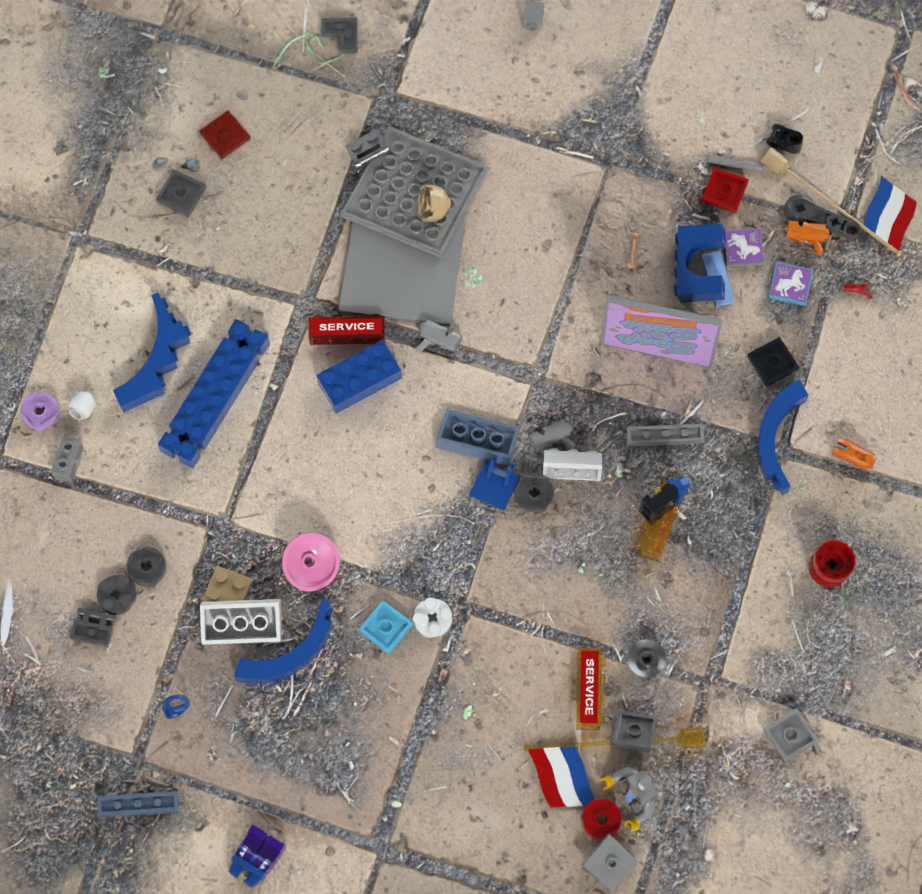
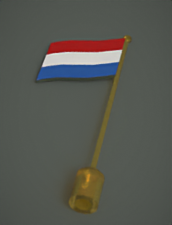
(564, 774)

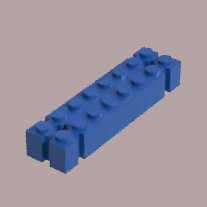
(214, 393)

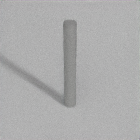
(735, 163)

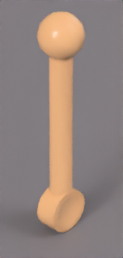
(631, 265)

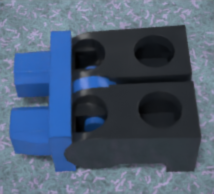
(662, 503)

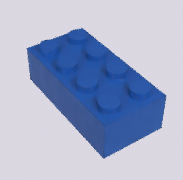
(359, 376)

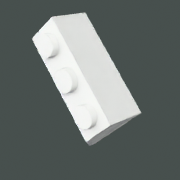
(572, 464)

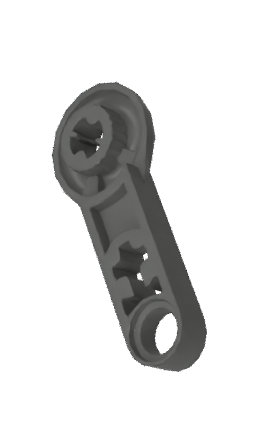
(814, 214)

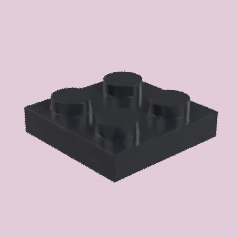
(772, 362)

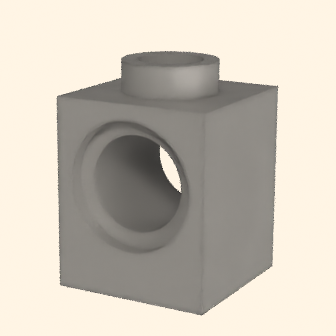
(533, 16)

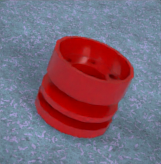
(837, 555)

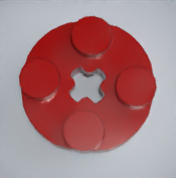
(589, 818)

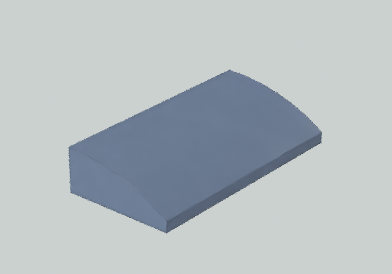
(477, 437)

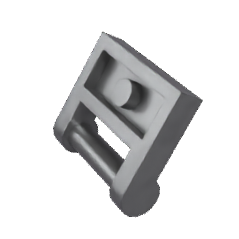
(367, 148)

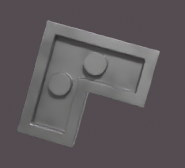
(342, 28)

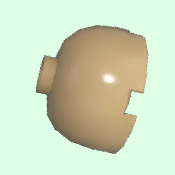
(433, 203)

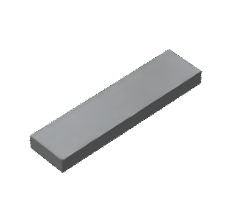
(665, 435)

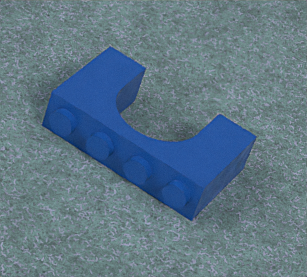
(690, 241)

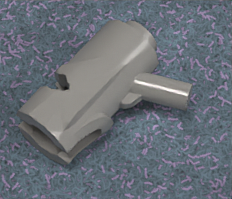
(437, 334)
(552, 434)

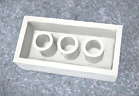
(241, 621)

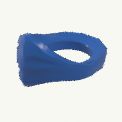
(172, 712)

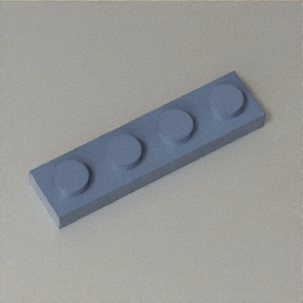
(138, 804)

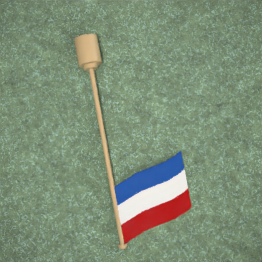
(886, 215)

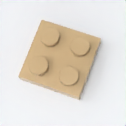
(227, 586)

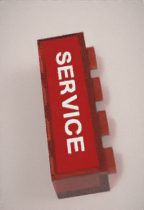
(346, 330)

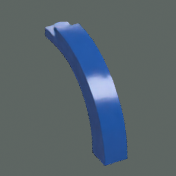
(782, 404)
(282, 667)

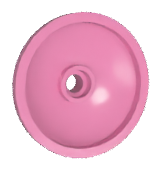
(321, 568)

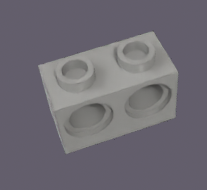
(67, 459)

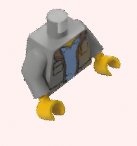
(637, 791)

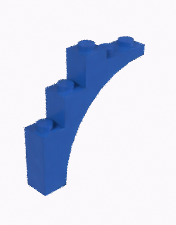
(148, 381)

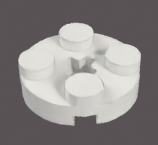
(433, 628)

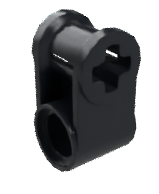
(783, 139)

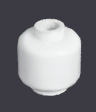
(82, 405)

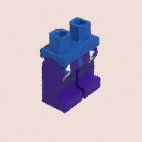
(256, 856)

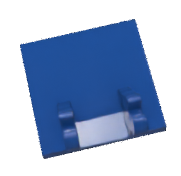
(495, 484)

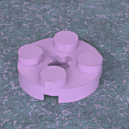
(29, 411)

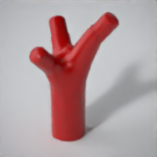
(859, 288)

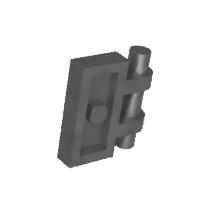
(93, 633)

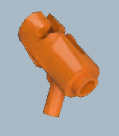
(809, 232)
(854, 454)

